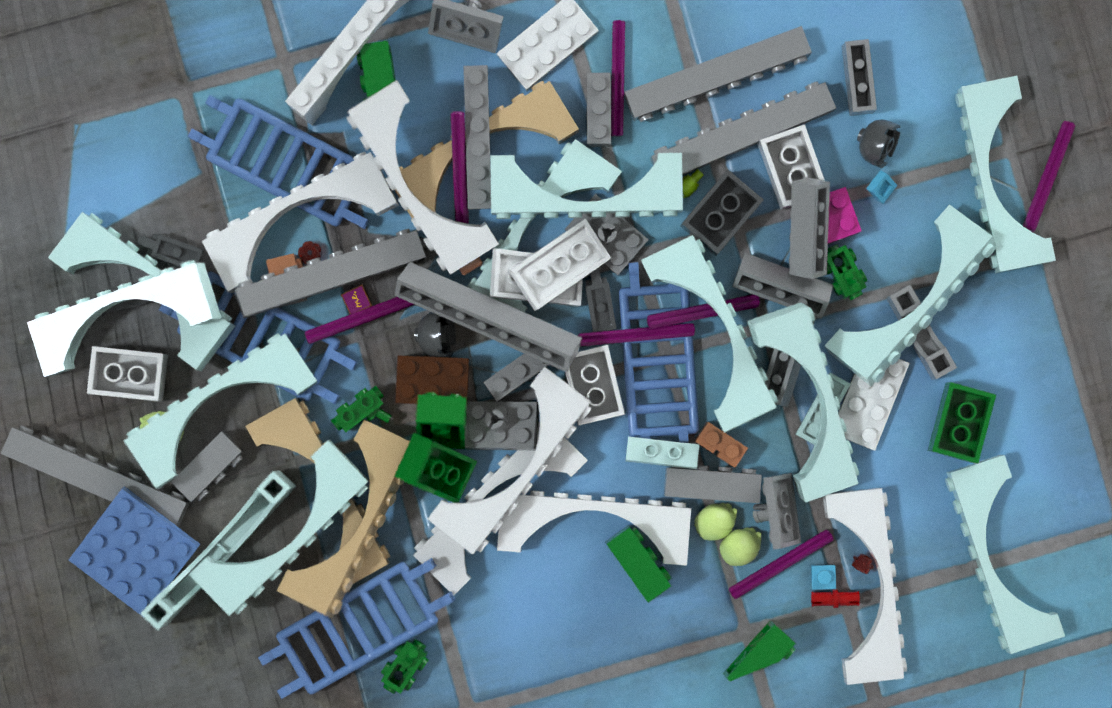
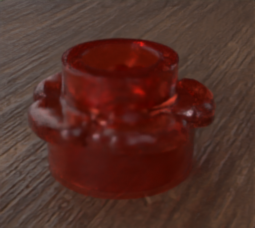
(309, 246)
(862, 563)

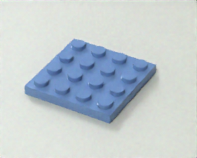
(134, 551)

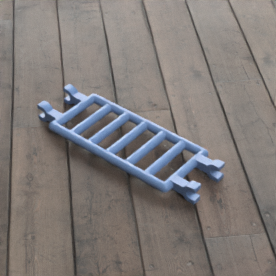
(253, 176)
(293, 322)
(630, 362)
(371, 653)

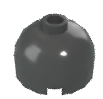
(878, 141)
(436, 335)

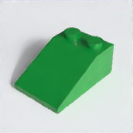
(764, 650)

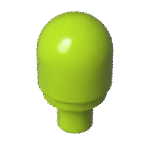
(690, 183)

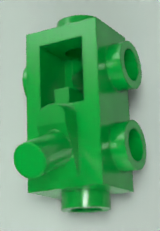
(847, 277)
(366, 406)
(409, 659)

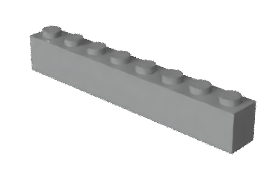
(718, 73)
(751, 127)
(329, 274)
(487, 316)
(88, 472)

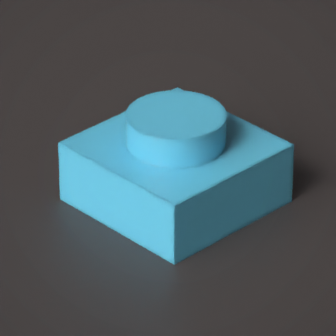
(881, 187)
(823, 577)

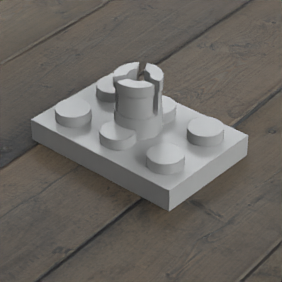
(465, 24)
(617, 236)
(502, 426)
(779, 511)

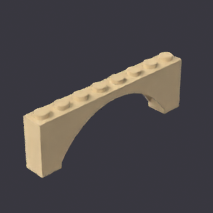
(535, 112)
(292, 429)
(327, 582)

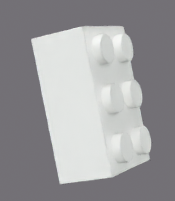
(788, 159)
(127, 373)
(595, 379)

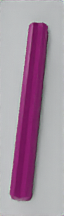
(617, 82)
(459, 166)
(1048, 176)
(699, 311)
(356, 319)
(637, 334)
(781, 564)

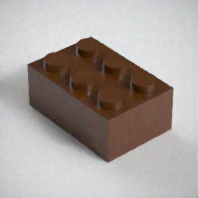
(431, 374)

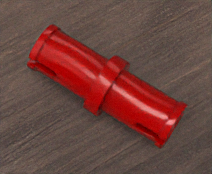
(835, 598)

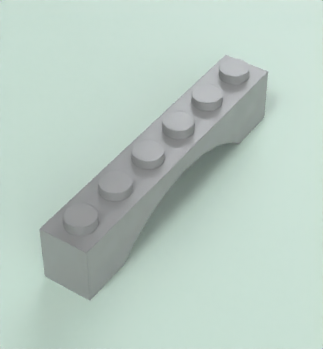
(477, 136)

